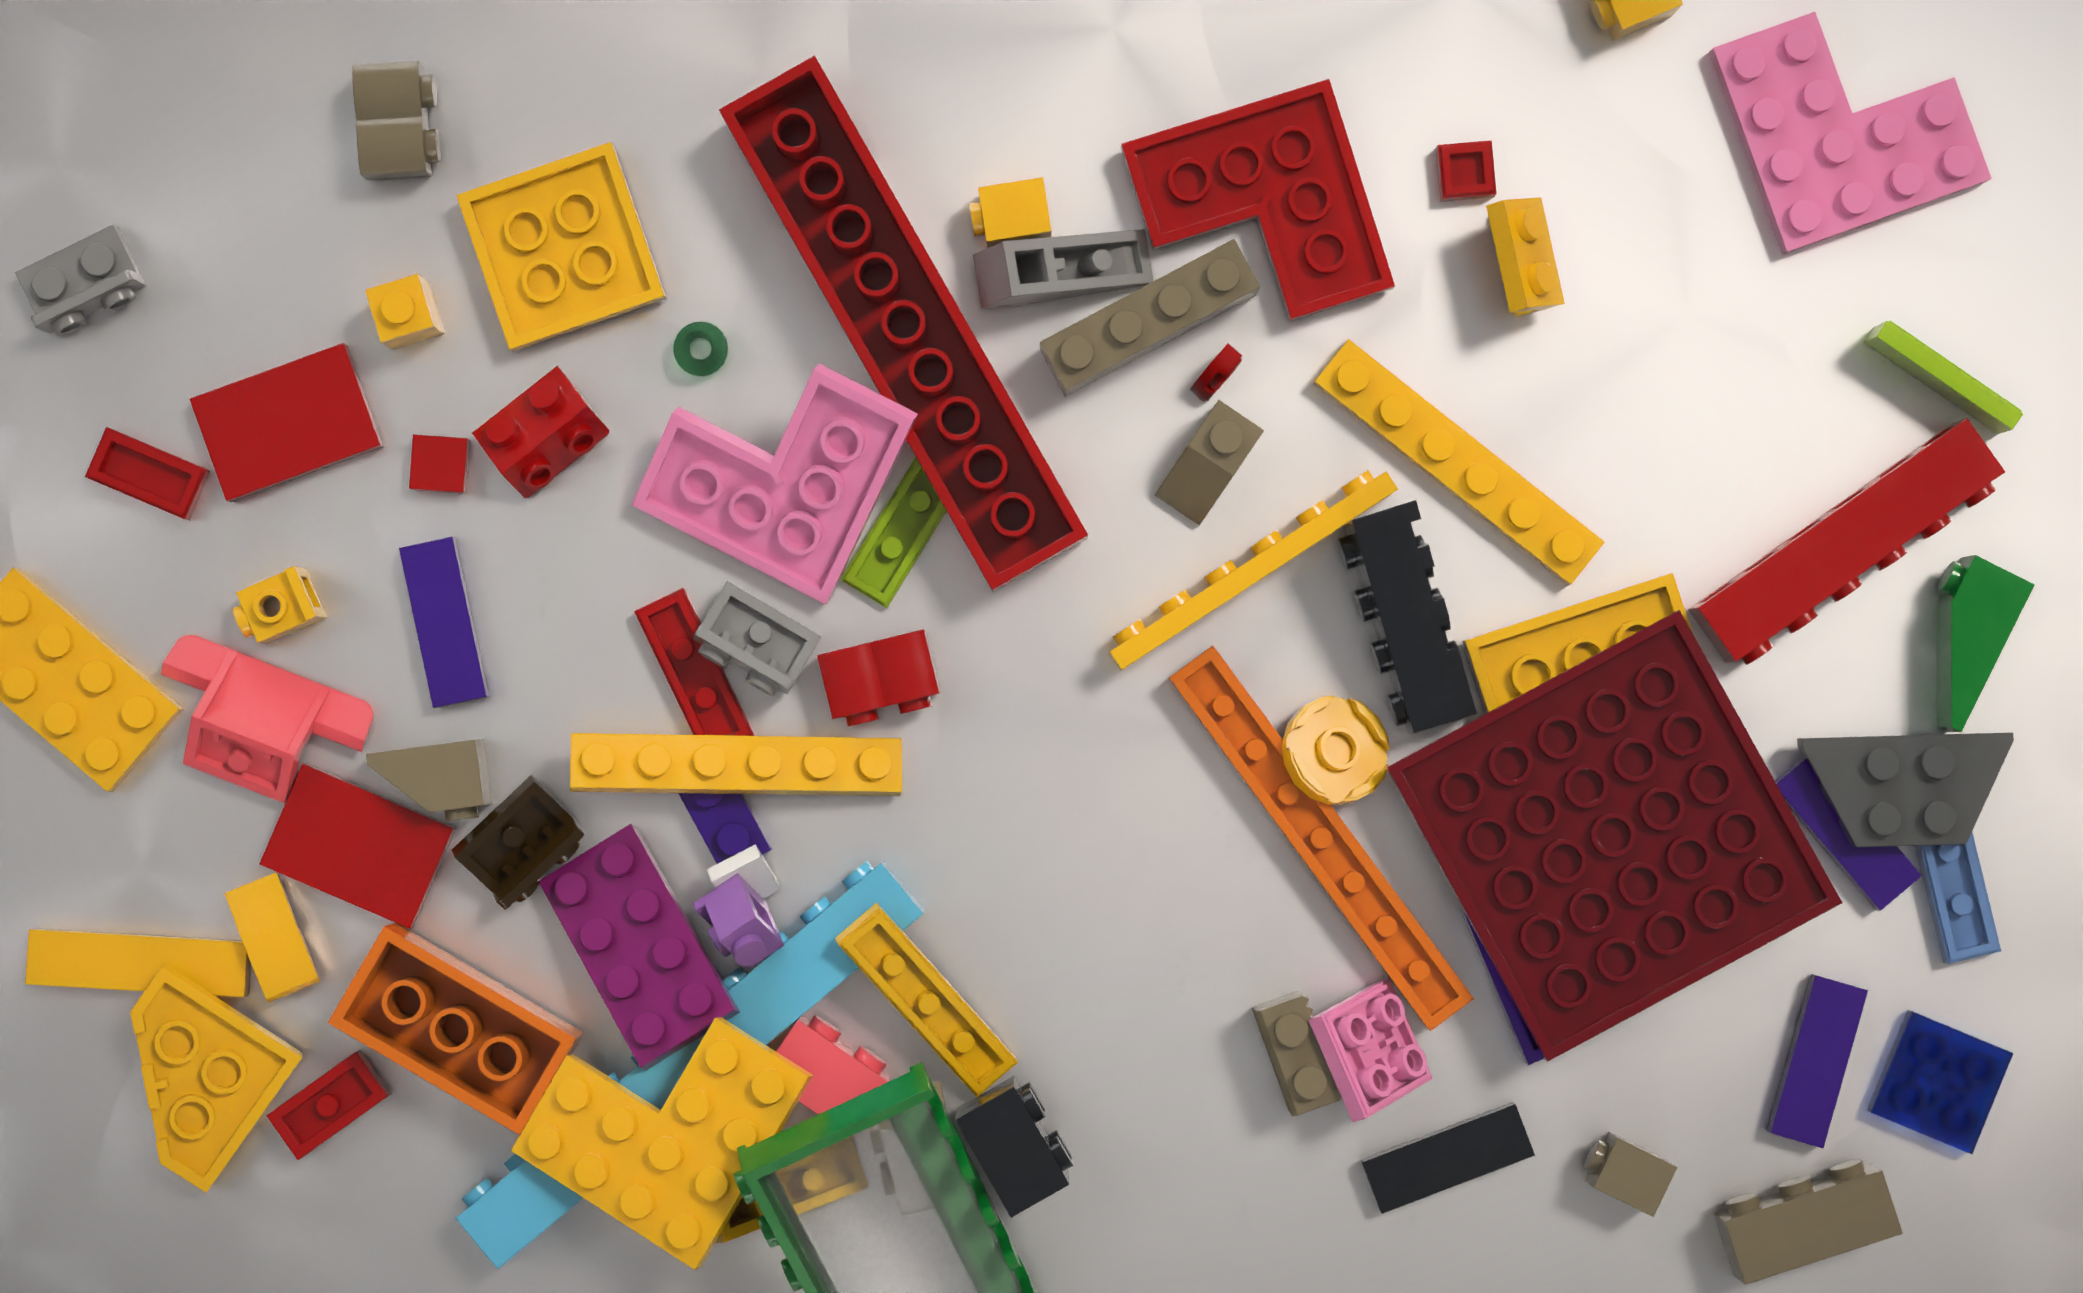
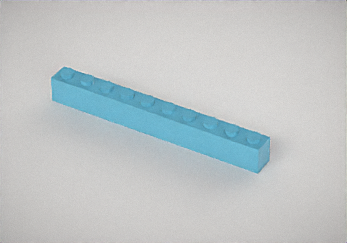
(769, 1000)

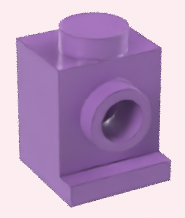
(739, 922)

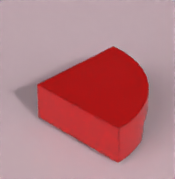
(1216, 373)

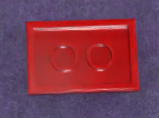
(286, 422)
(357, 845)

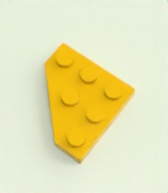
(203, 1074)

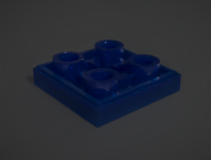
(1939, 1081)

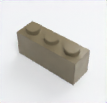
(1807, 1221)

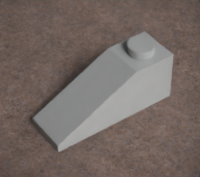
(1061, 267)

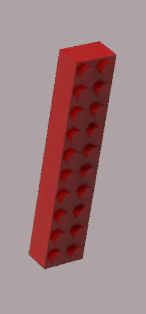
(903, 322)

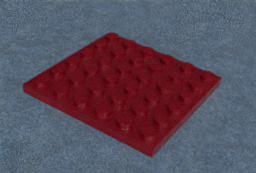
(1613, 835)

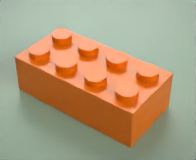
(454, 1026)

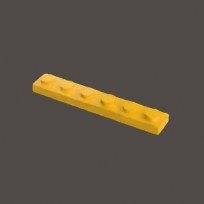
(1459, 462)
(1269, 555)
(735, 764)

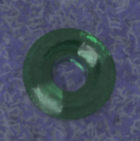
(683, 349)

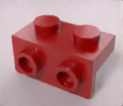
(541, 433)

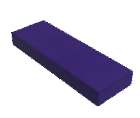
(444, 622)
(1876, 871)
(1817, 1061)

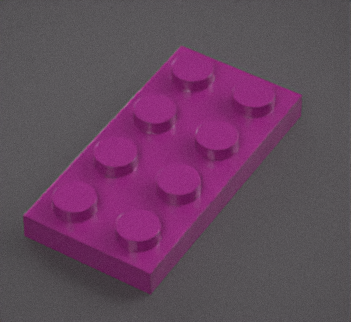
(638, 946)

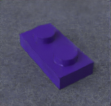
(725, 823)

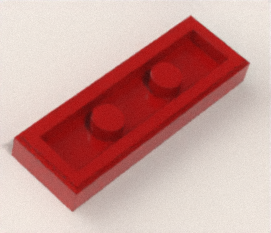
(696, 682)

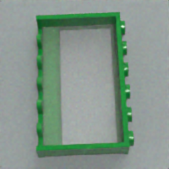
(880, 1199)

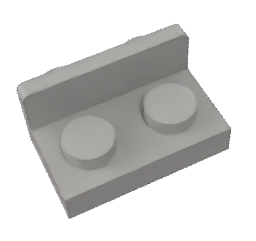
(80, 281)

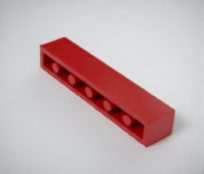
(1847, 541)

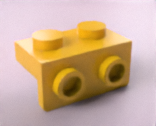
(1525, 255)

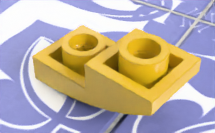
(272, 937)

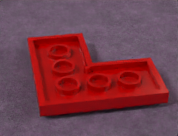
(1277, 164)

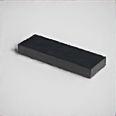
(1447, 1157)

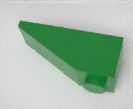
(1972, 628)

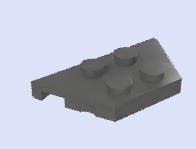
(1907, 785)

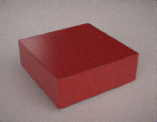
(1466, 170)
(439, 464)

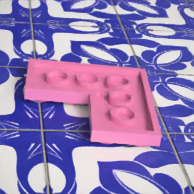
(1835, 167)
(788, 510)

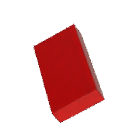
(147, 473)

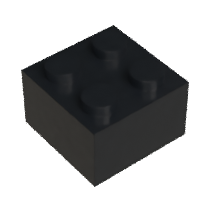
(1014, 1146)

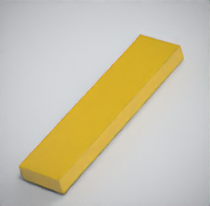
(133, 960)
(926, 999)

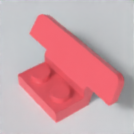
(258, 716)

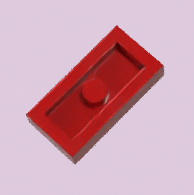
(328, 1104)

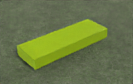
(1944, 377)
(896, 538)

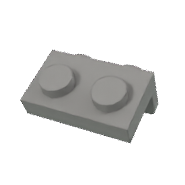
(755, 639)

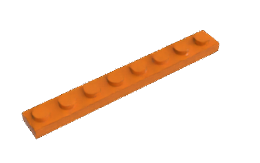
(1322, 840)

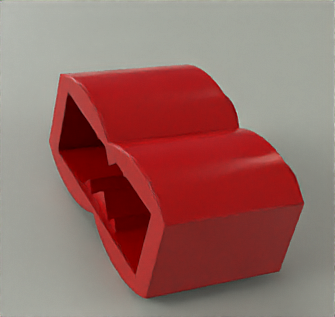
(879, 676)

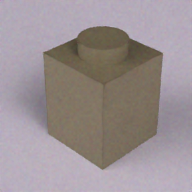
(1629, 1173)

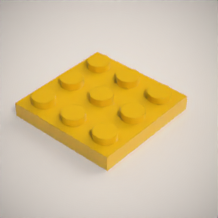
(561, 246)

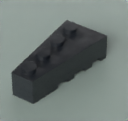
(1406, 618)

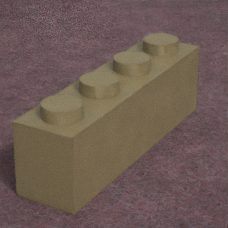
(1149, 317)

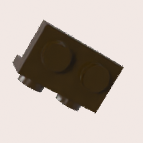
(520, 842)

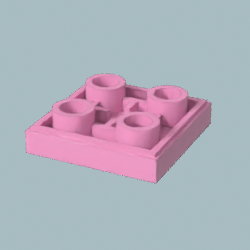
(1370, 1049)

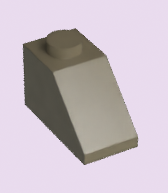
(1209, 462)
(439, 776)

